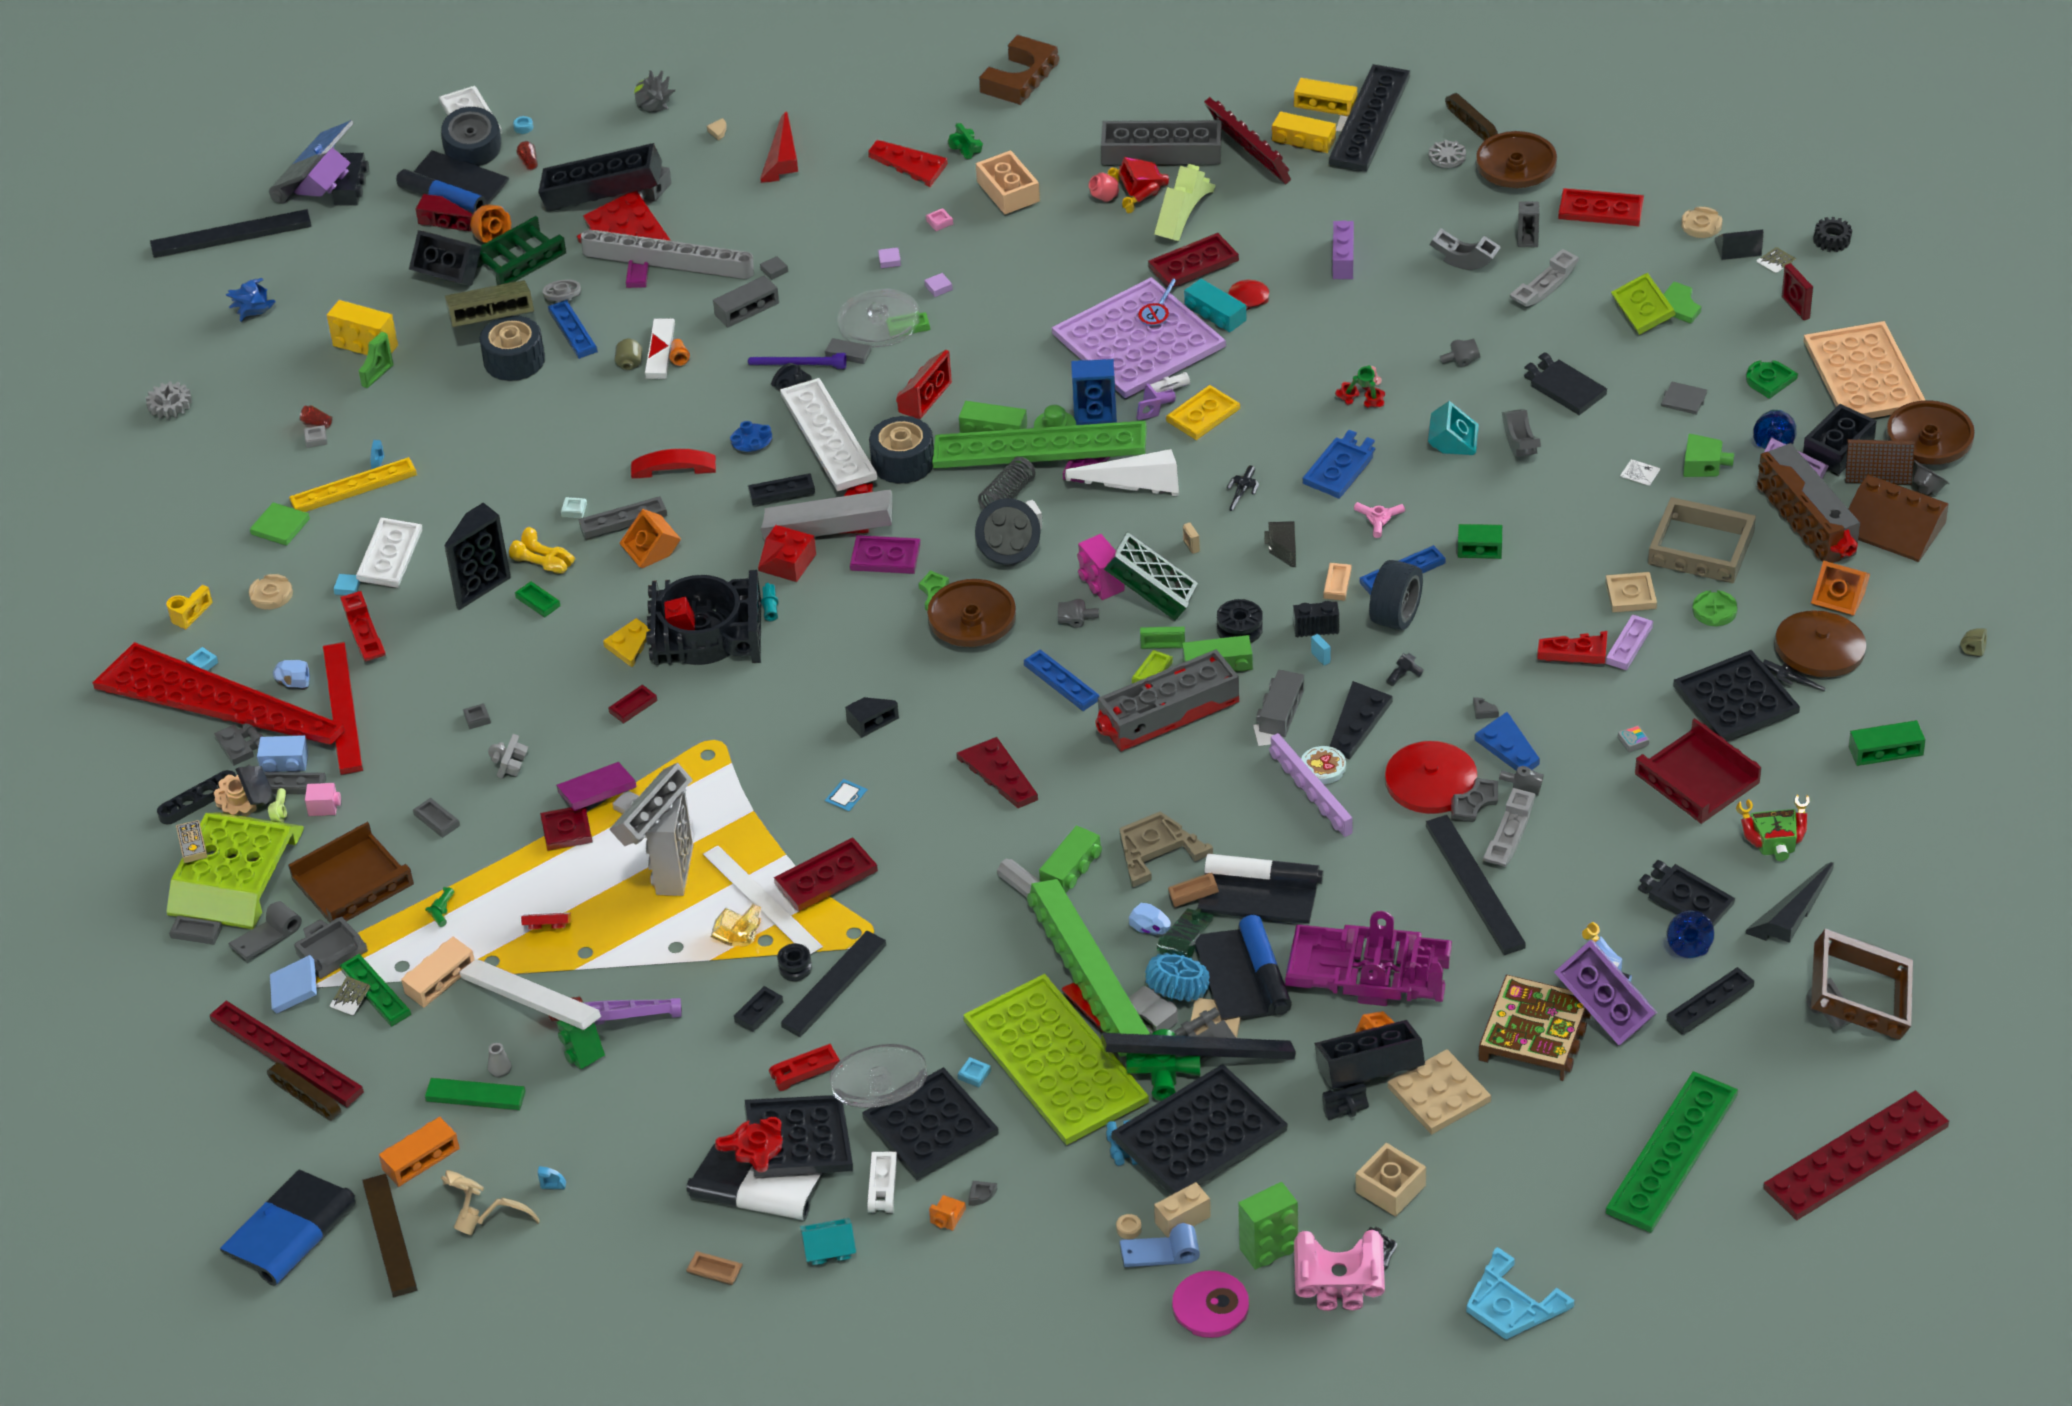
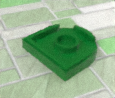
(1769, 377)

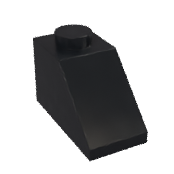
(871, 714)

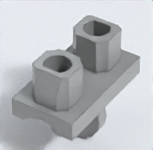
(500, 753)

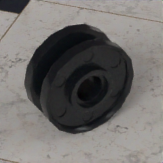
(1240, 618)

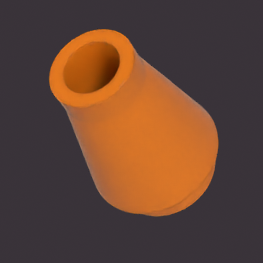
(679, 354)

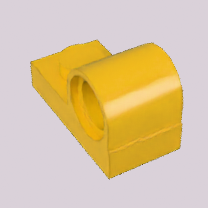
(185, 610)

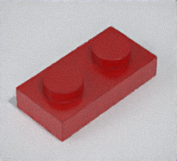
(536, 921)

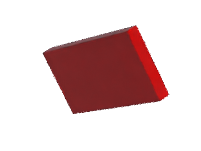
(1601, 207)

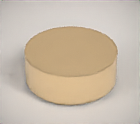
(1128, 1226)

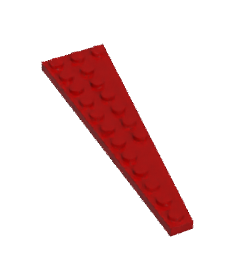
(177, 684)

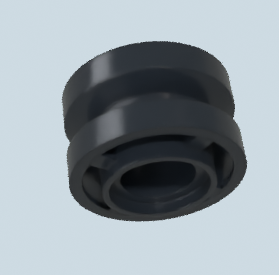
(794, 962)

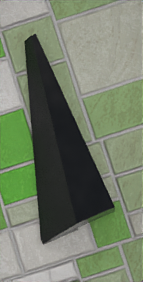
(1788, 914)

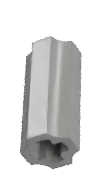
(1016, 876)

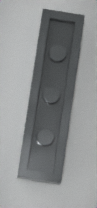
(619, 517)

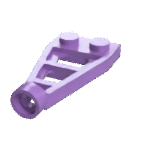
(634, 1008)

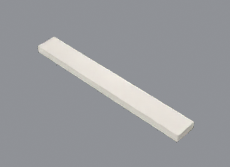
(530, 994)

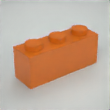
(419, 1151)

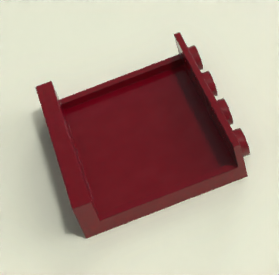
(1699, 772)

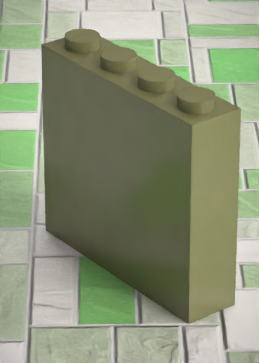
(489, 303)

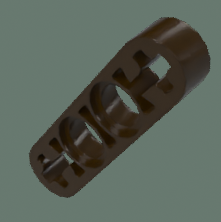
(1470, 116)
(304, 1091)

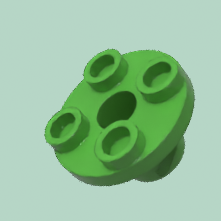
(1053, 417)

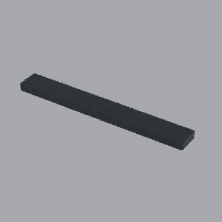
(230, 233)
(1475, 885)
(1198, 1046)

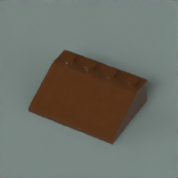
(1897, 517)

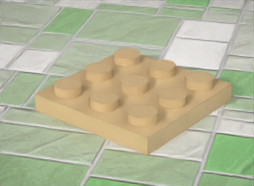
(1439, 1091)

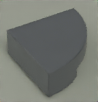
(1484, 709)
(981, 1192)

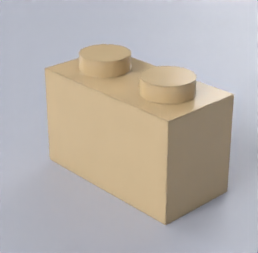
(1186, 1206)

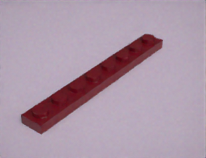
(286, 1053)

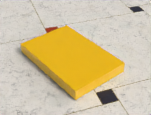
(1203, 412)

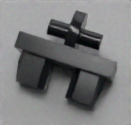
(1345, 1101)

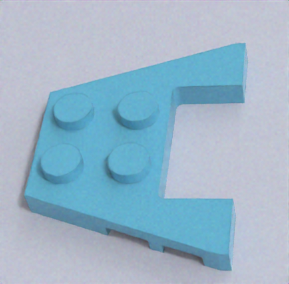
(1506, 1307)

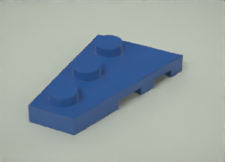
(1507, 743)

